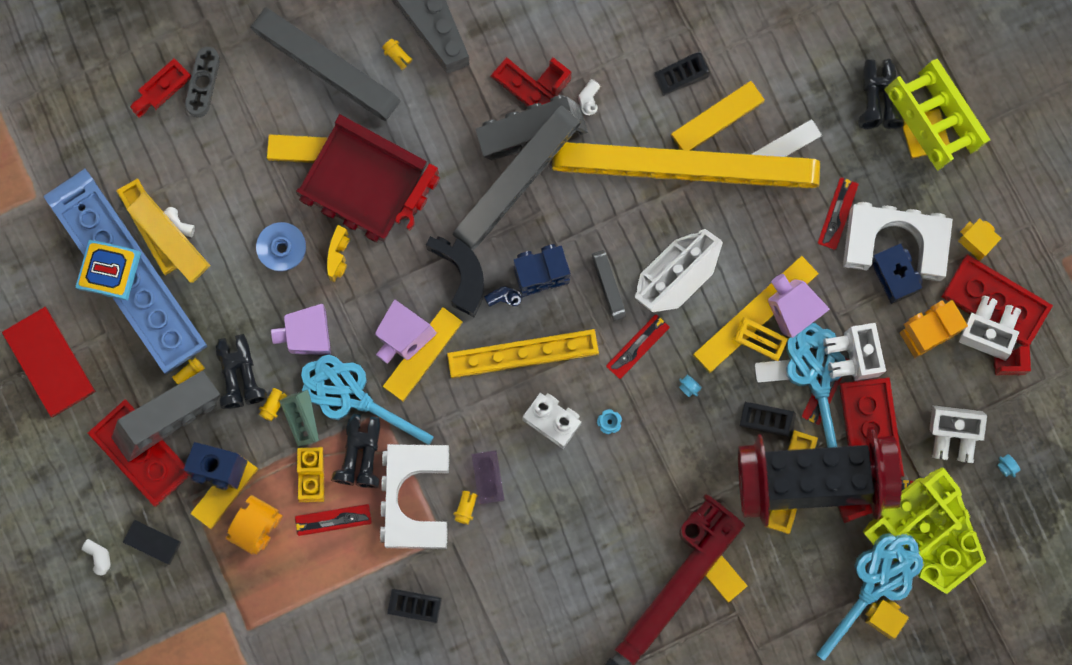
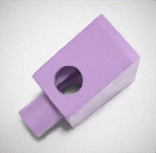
(795, 305)
(305, 332)
(402, 333)

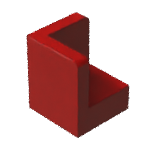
(555, 77)
(1016, 364)
(854, 512)

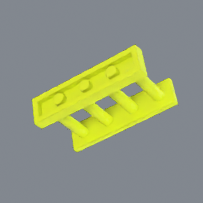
(952, 104)

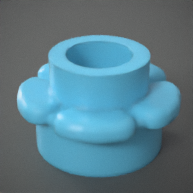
(689, 386)
(609, 415)
(1008, 466)

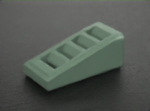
(297, 410)

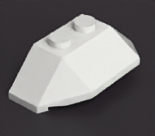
(678, 271)

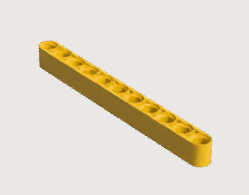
(687, 165)

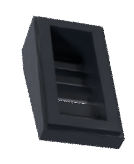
(685, 81)
(789, 424)
(434, 611)

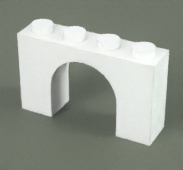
(930, 231)
(402, 463)

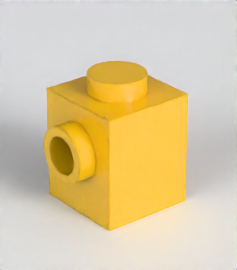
(979, 238)
(886, 618)

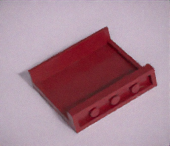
(361, 179)

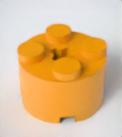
(252, 525)

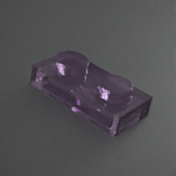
(488, 477)

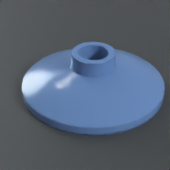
(276, 235)

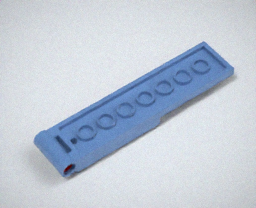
(150, 305)

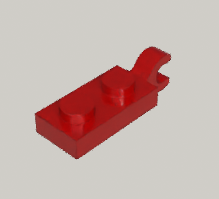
(161, 87)
(417, 198)

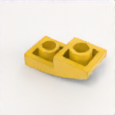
(336, 261)
(310, 474)

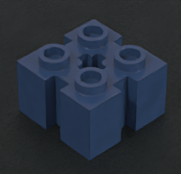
(541, 270)

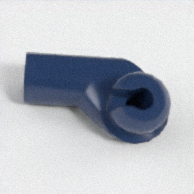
(504, 294)

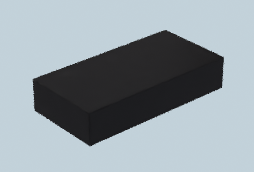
(152, 542)

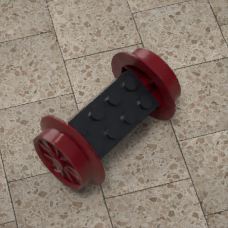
(820, 477)

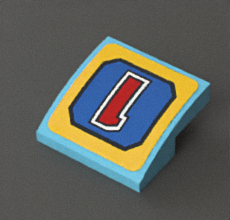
(108, 270)

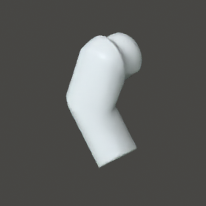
(586, 98)
(186, 229)
(100, 557)

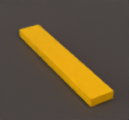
(758, 310)
(522, 353)

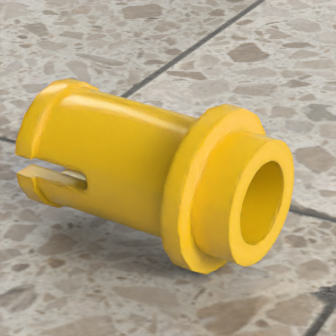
(395, 52)
(191, 369)
(272, 405)
(465, 508)

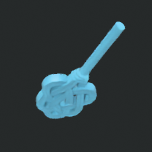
(324, 372)
(808, 377)
(902, 572)

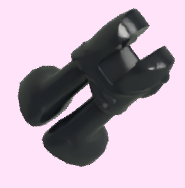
(872, 85)
(230, 363)
(355, 441)

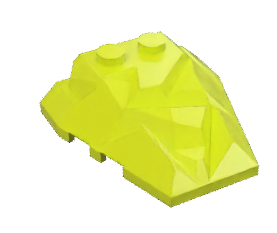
(941, 527)

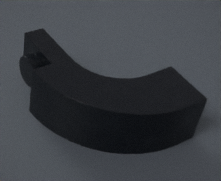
(471, 289)

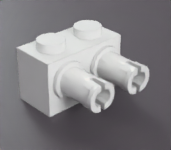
(989, 336)
(863, 350)
(552, 420)
(960, 423)

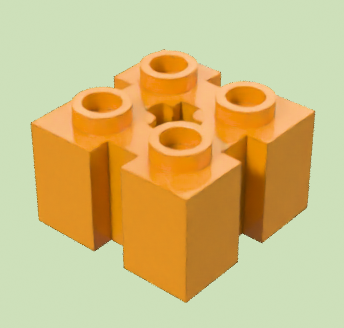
(934, 328)

